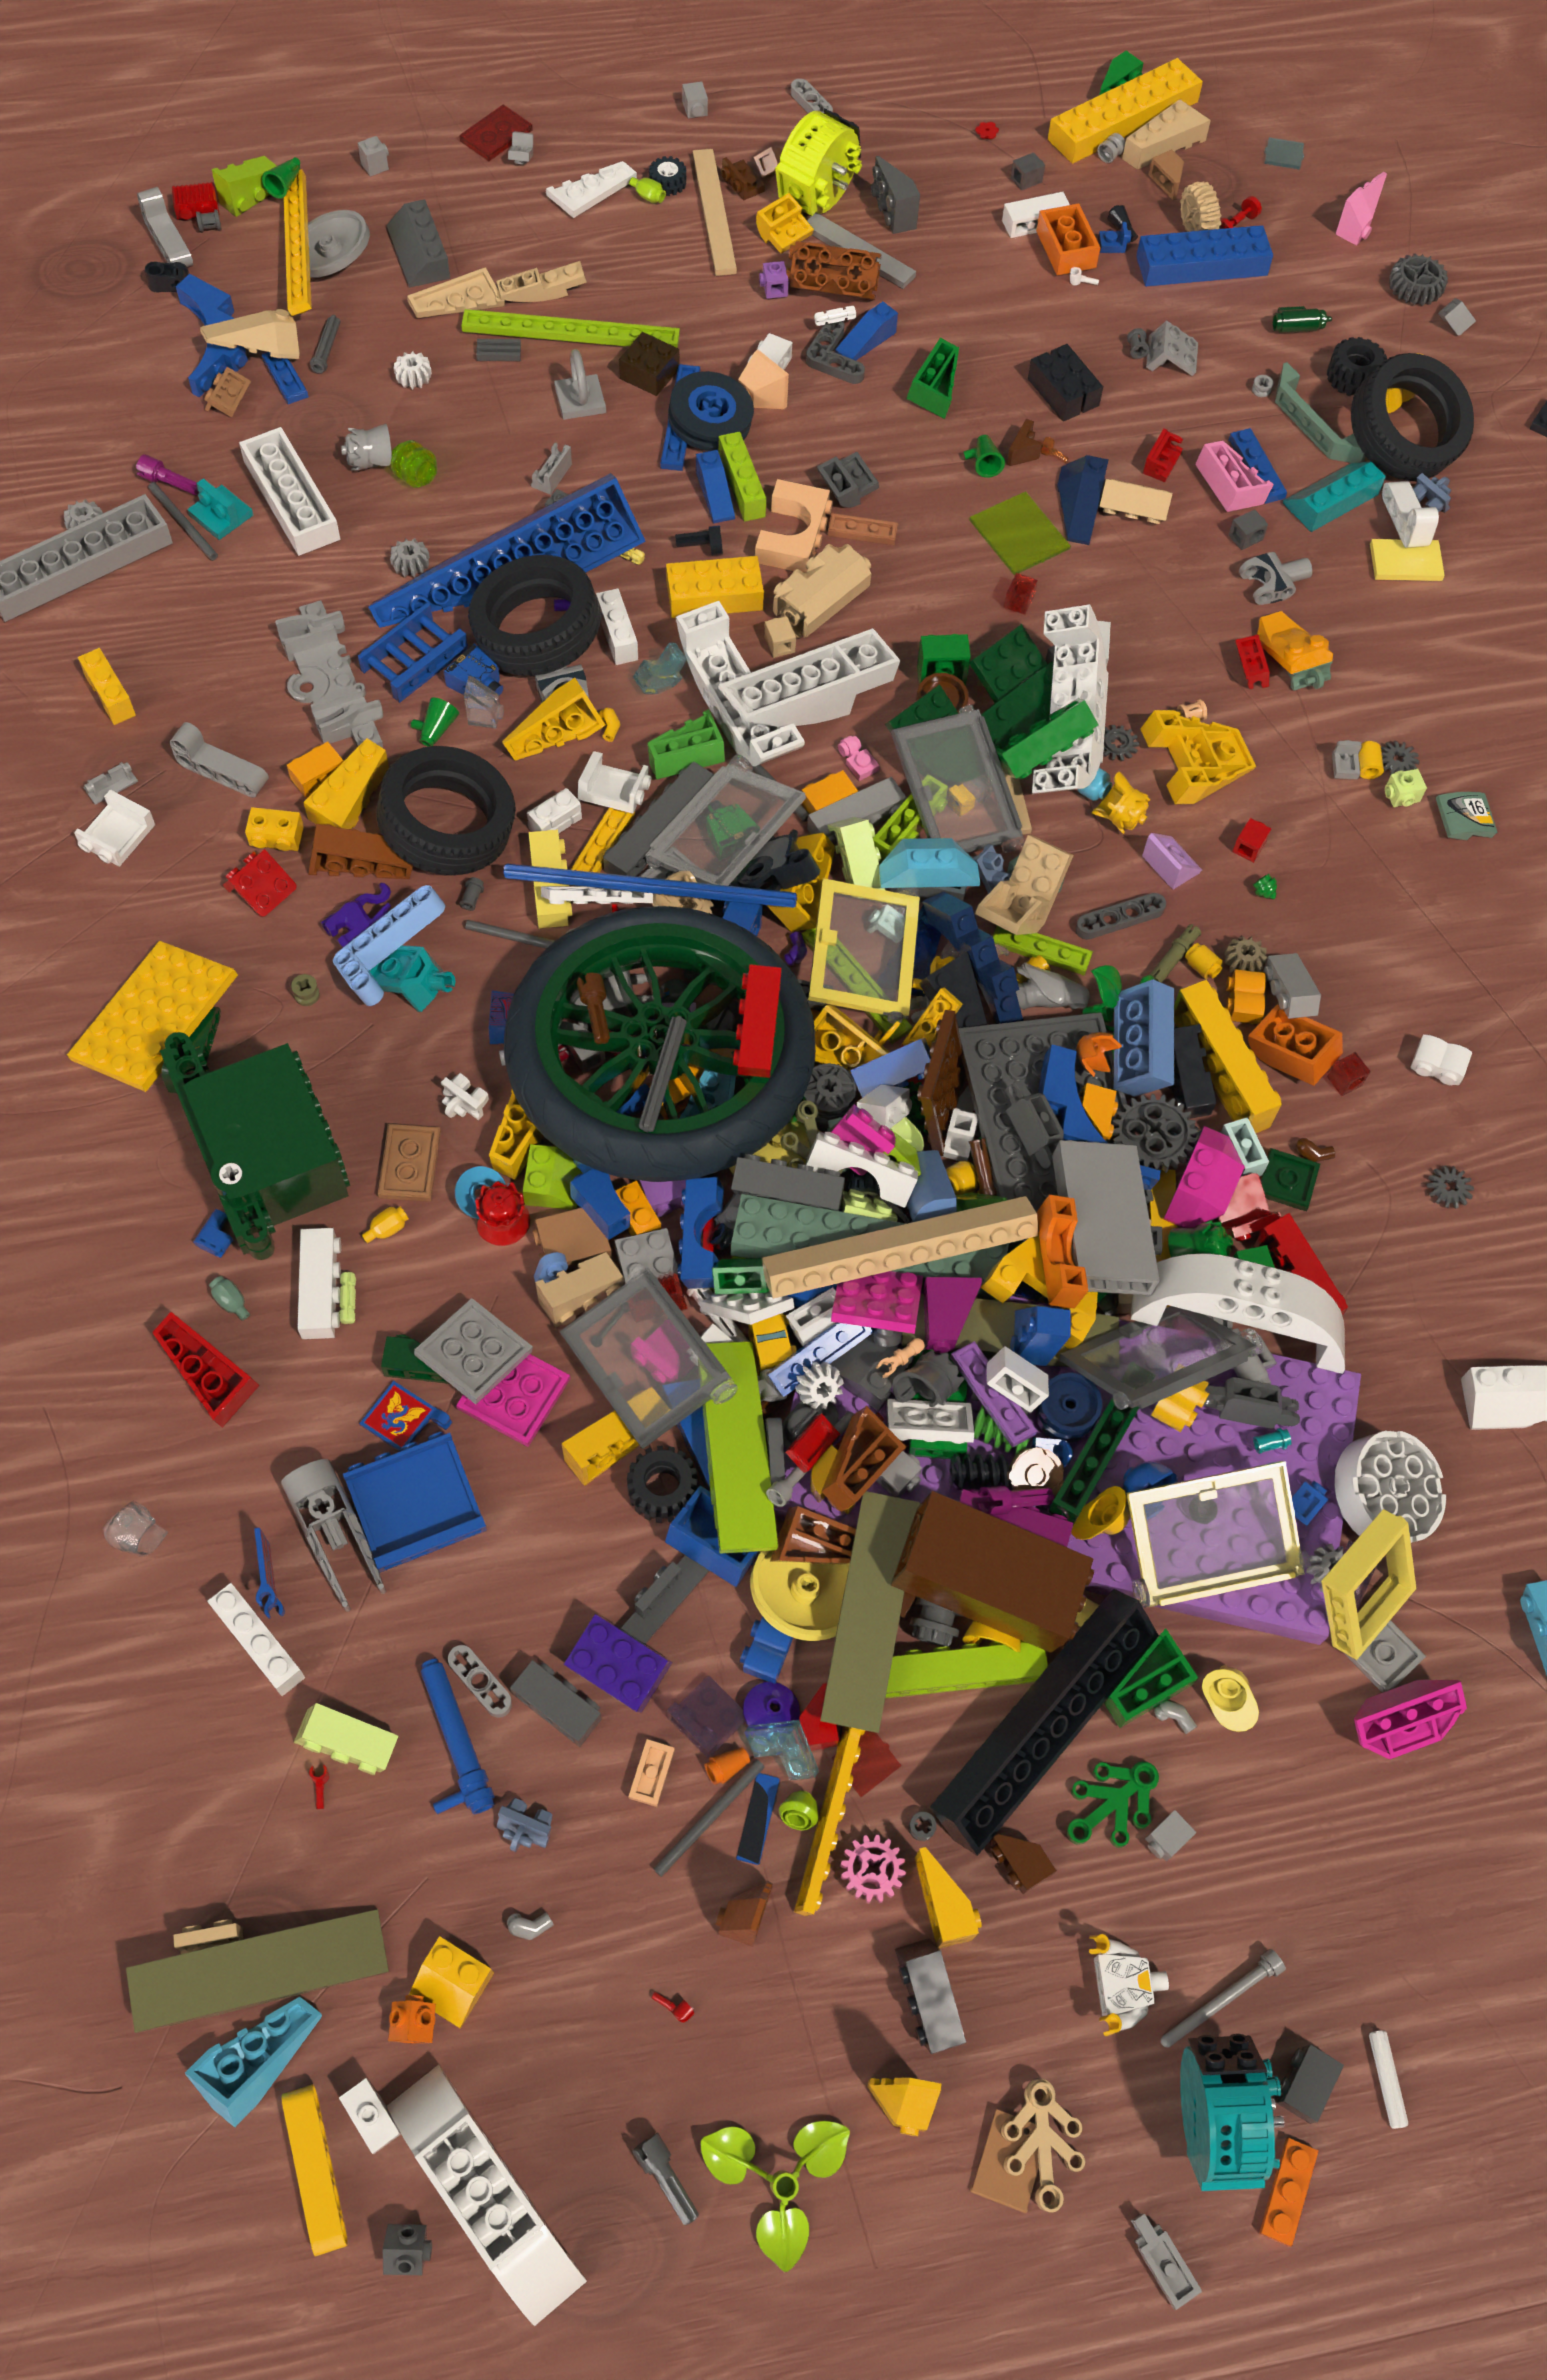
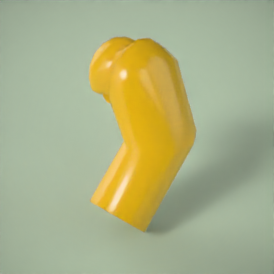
(613, 724)

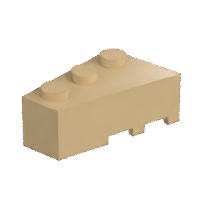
(579, 1290)

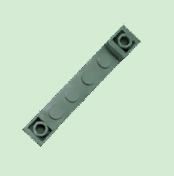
(1311, 424)

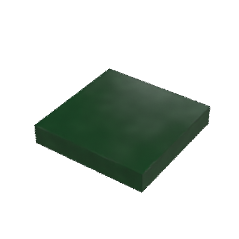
(1289, 1179)

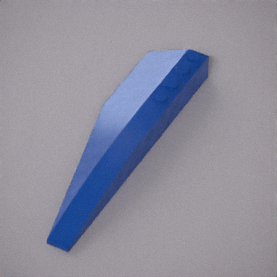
(581, 527)

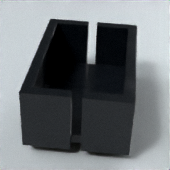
(1063, 381)

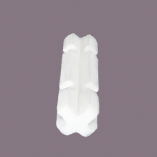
(835, 315)

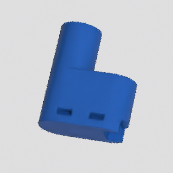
(210, 1236)

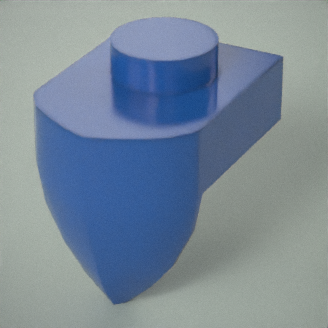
(1057, 1446)

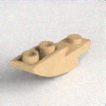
(537, 287)

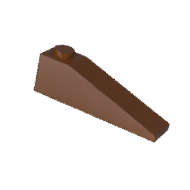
(744, 1914)

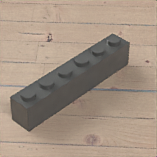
(629, 853)

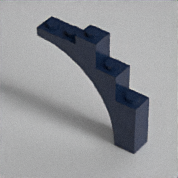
(995, 977)

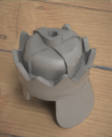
(367, 447)

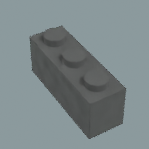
(557, 1702)

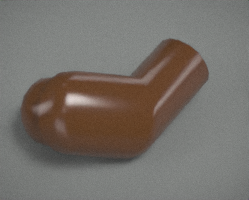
(1313, 1152)

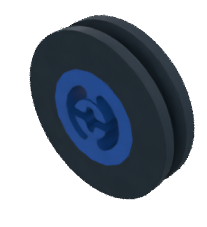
(716, 395)

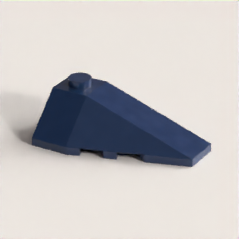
(1080, 493)

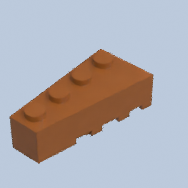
(356, 853)

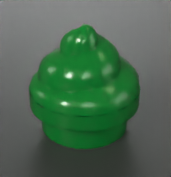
(1266, 887)

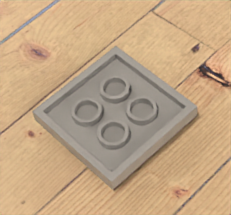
(473, 1351)

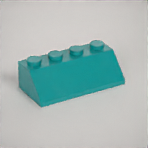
(1336, 494)

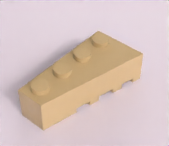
(1171, 129)

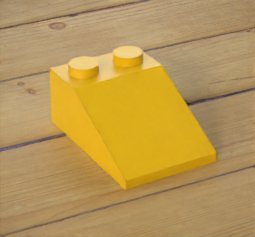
(947, 1906)

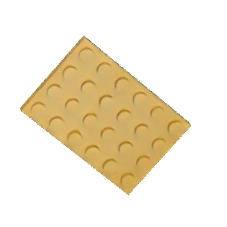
(161, 997)

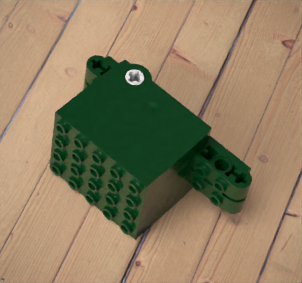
(258, 1138)

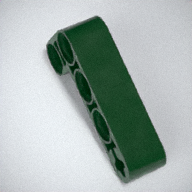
(202, 1037)

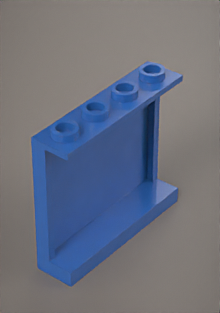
(414, 1501)

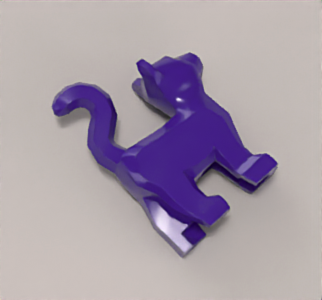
(354, 917)

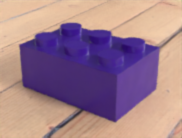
(618, 1663)

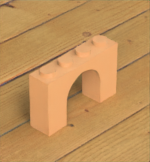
(794, 551)

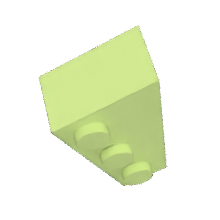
(858, 851)

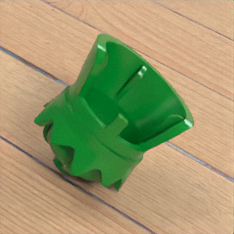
(1203, 1239)

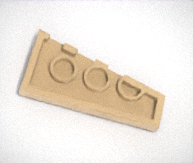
(468, 291)

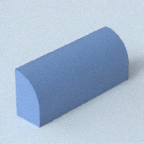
(933, 1191)

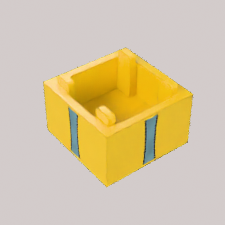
(770, 1342)

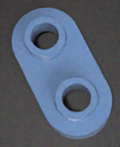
(550, 1266)

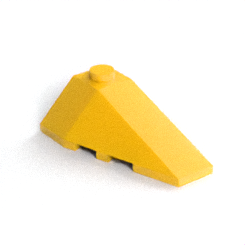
(560, 718)

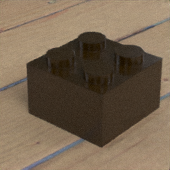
(649, 363)

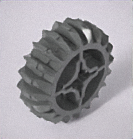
(1418, 279)

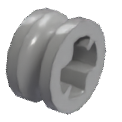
(1261, 391)

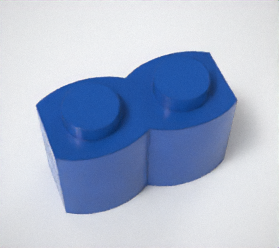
(767, 1651)

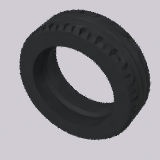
(1439, 390)
(526, 580)
(457, 771)

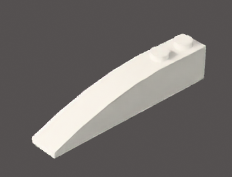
(1505, 1396)

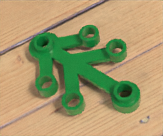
(1116, 1799)

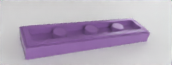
(1004, 1412)

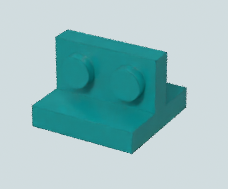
(218, 510)

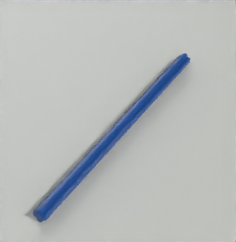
(650, 885)

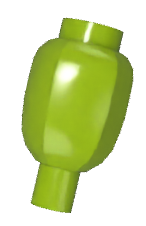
(648, 189)

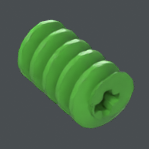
(985, 1425)

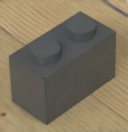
(1309, 2083)

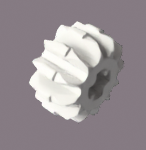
(412, 370)
(829, 1382)

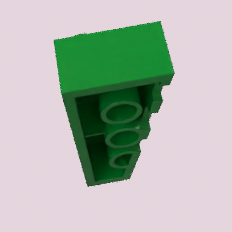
(1046, 739)

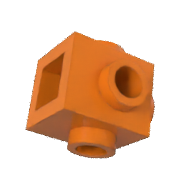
(412, 2020)

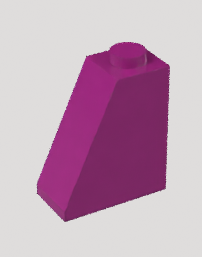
(946, 1309)

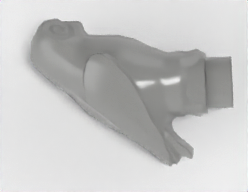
(1049, 989)

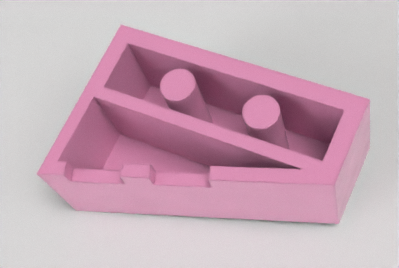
(1230, 478)

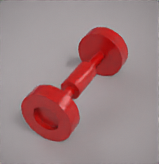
(1250, 208)

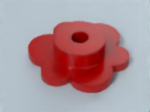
(987, 130)

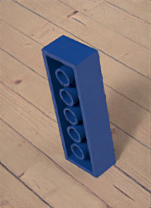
(1204, 255)

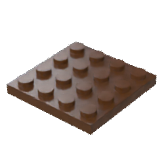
(943, 1081)

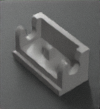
(553, 470)

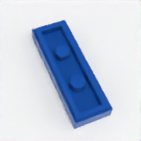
(285, 378)

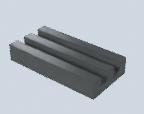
(498, 350)

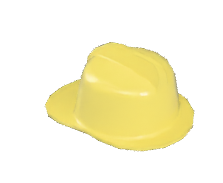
(1231, 1698)

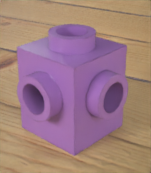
(774, 279)

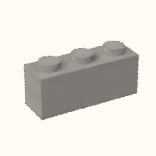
(1292, 985)

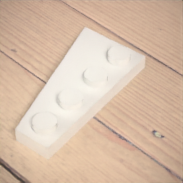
(591, 189)
(583, 894)

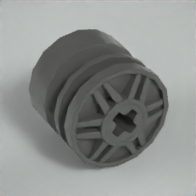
(832, 1092)

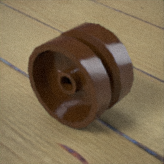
(950, 684)

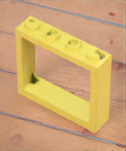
(1355, 1631)

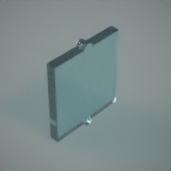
(1284, 153)

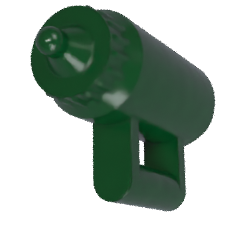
(1299, 319)

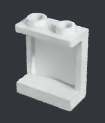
(612, 786)
(116, 829)

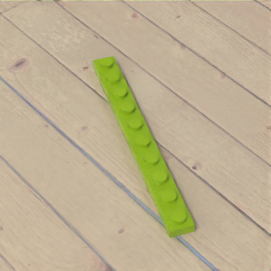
(562, 328)

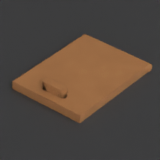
(992, 2179)

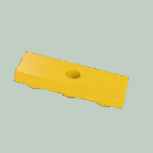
(942, 1001)

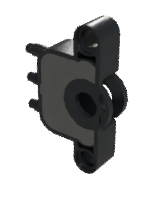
(779, 863)

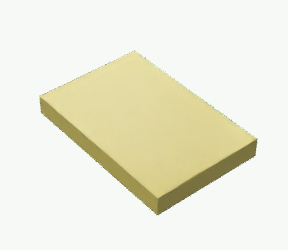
(1396, 562)

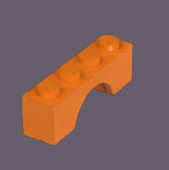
(1056, 1224)

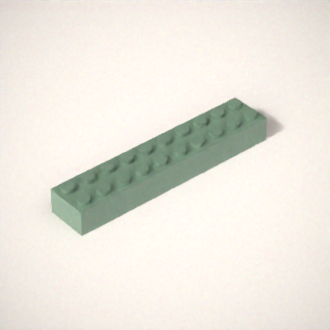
(776, 1227)

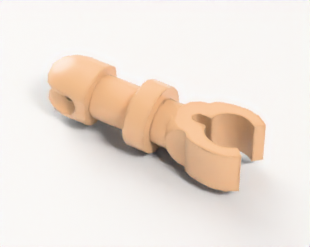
(902, 1356)

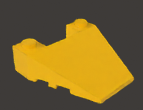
(1203, 753)
(1026, 1265)

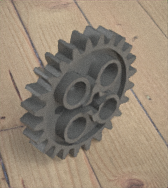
(1155, 1131)

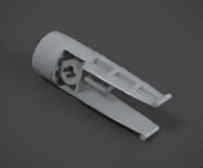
(311, 1487)

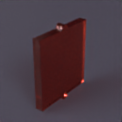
(874, 1763)

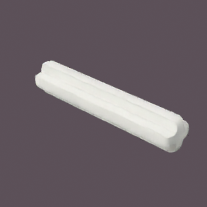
(1388, 2079)

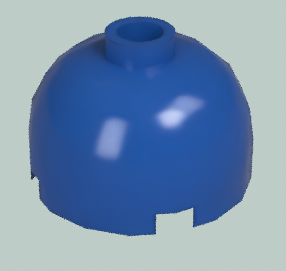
(1147, 1475)

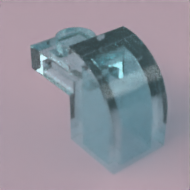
(661, 674)

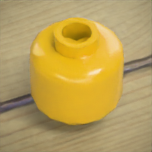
(962, 1177)

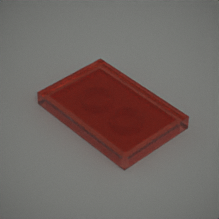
(494, 132)

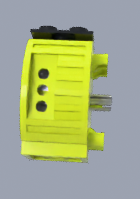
(819, 161)

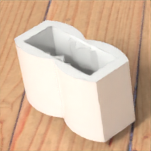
(1441, 1059)

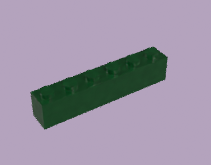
(1092, 1461)

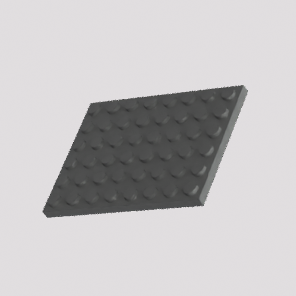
(1015, 1052)

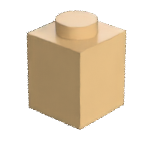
(780, 636)

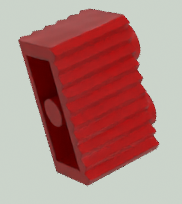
(193, 199)

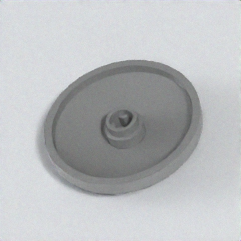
(336, 241)

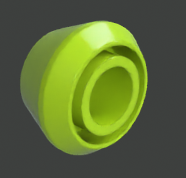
(799, 1811)

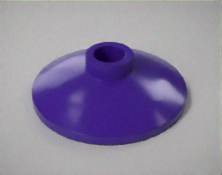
(758, 1700)

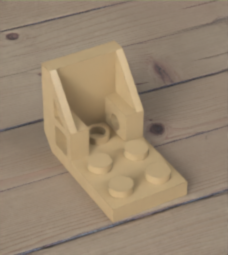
(1029, 894)

